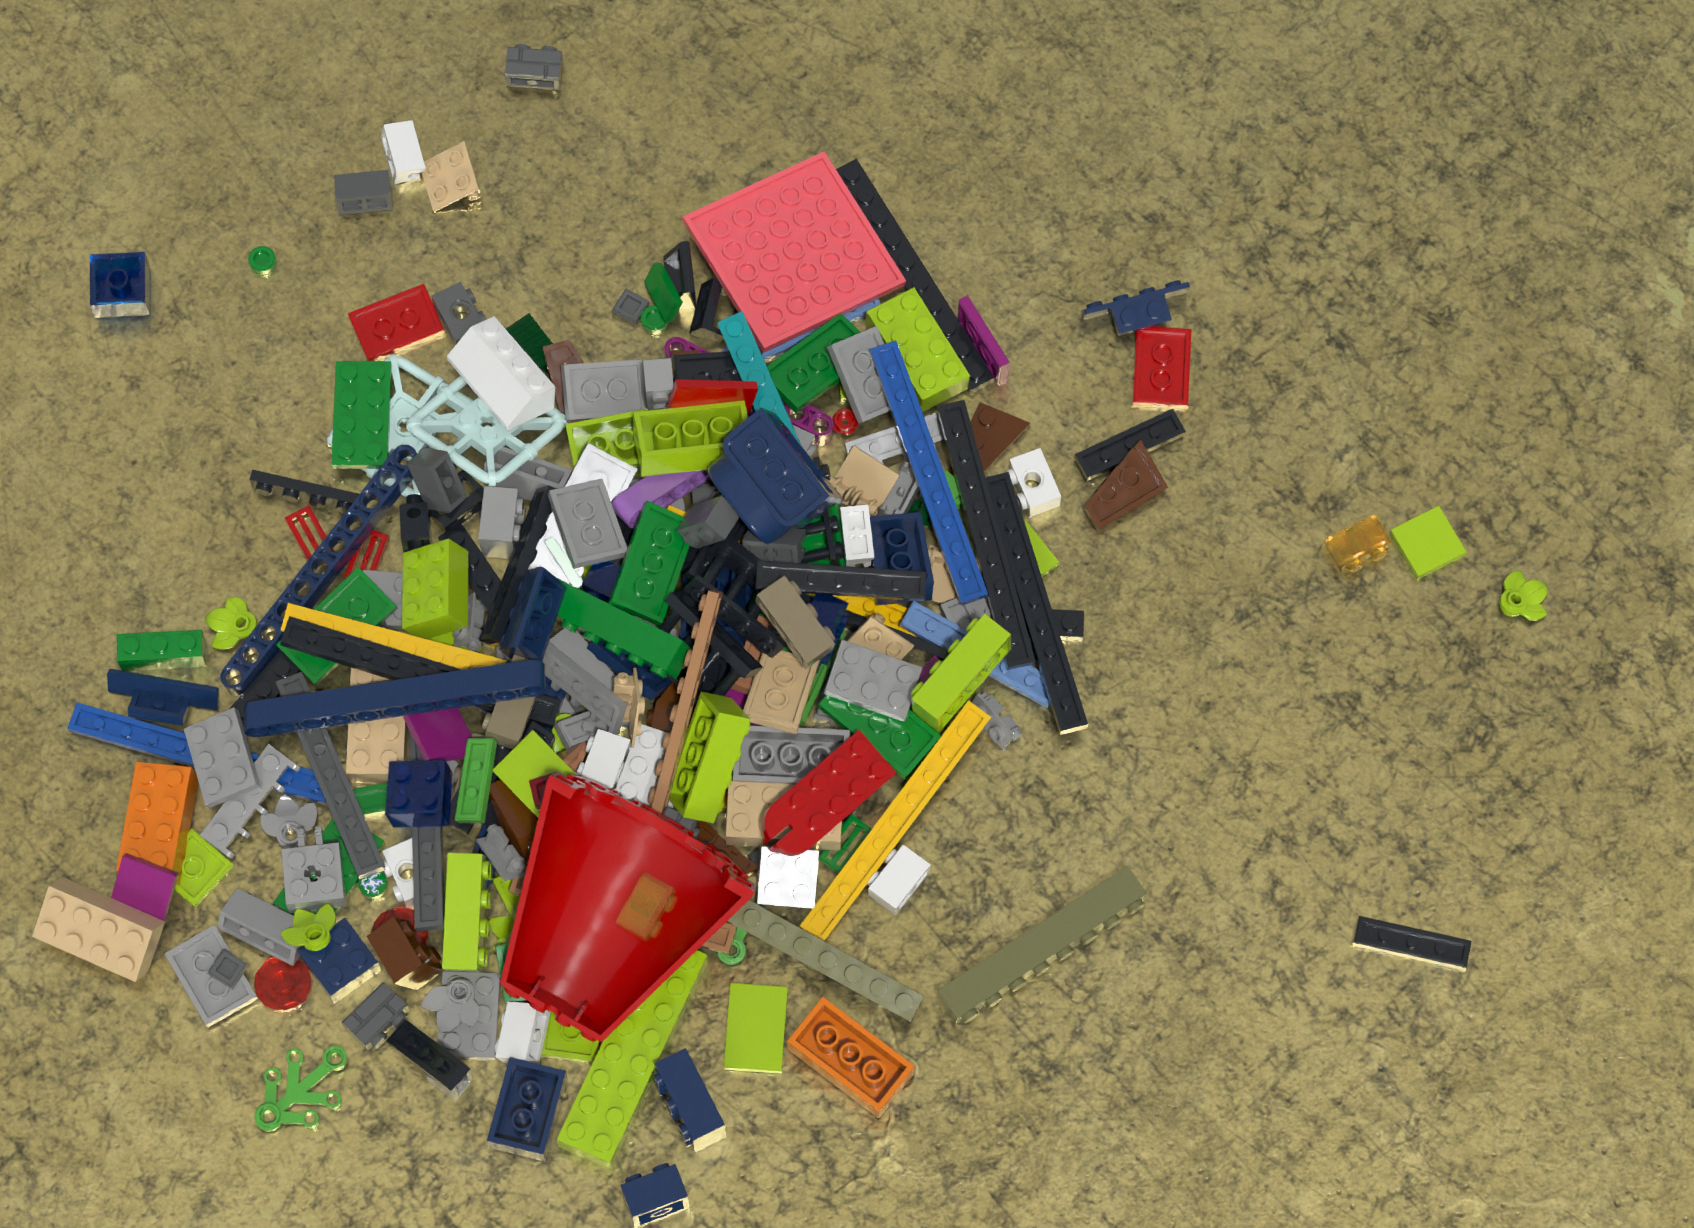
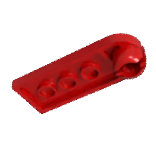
(826, 796)

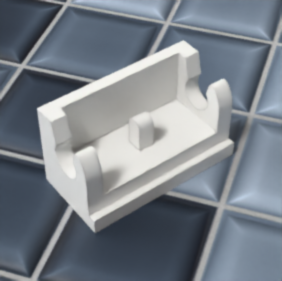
(402, 151)
(856, 535)

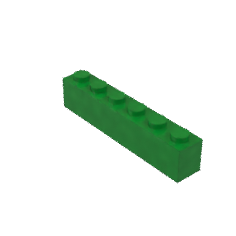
(622, 632)

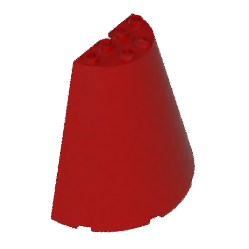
(576, 882)

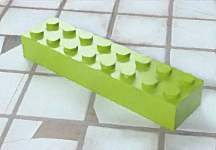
(625, 1069)

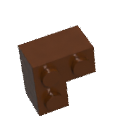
(403, 956)

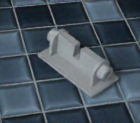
(470, 635)
(1002, 729)
(501, 855)

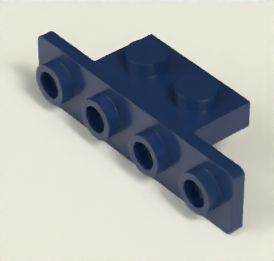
(1139, 311)
(160, 697)

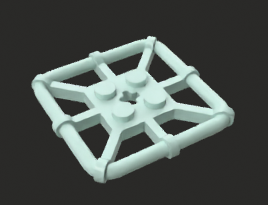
(404, 407)
(487, 439)

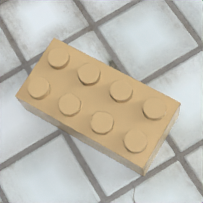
(374, 742)
(746, 809)
(98, 929)

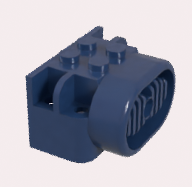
(770, 478)

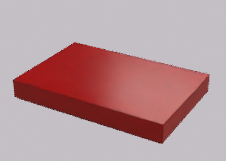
(396, 323)
(1162, 367)
(705, 392)

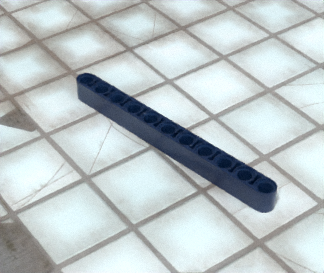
(322, 556)
(394, 698)

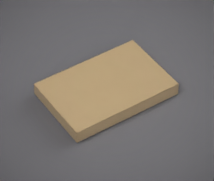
(780, 692)

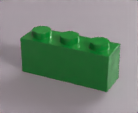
(161, 650)

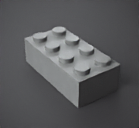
(784, 757)

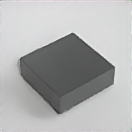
(630, 307)
(228, 969)

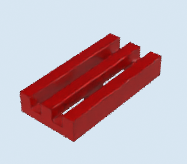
(299, 516)
(377, 558)

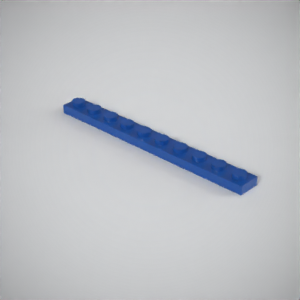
(928, 473)
(169, 745)

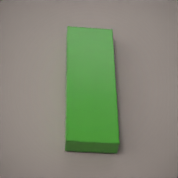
(476, 780)

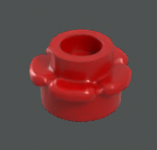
(839, 417)

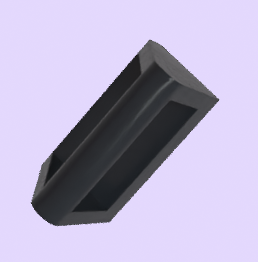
(679, 268)
(705, 311)
(465, 510)

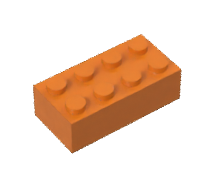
(159, 815)
(850, 1057)

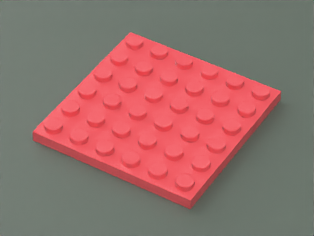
(793, 251)

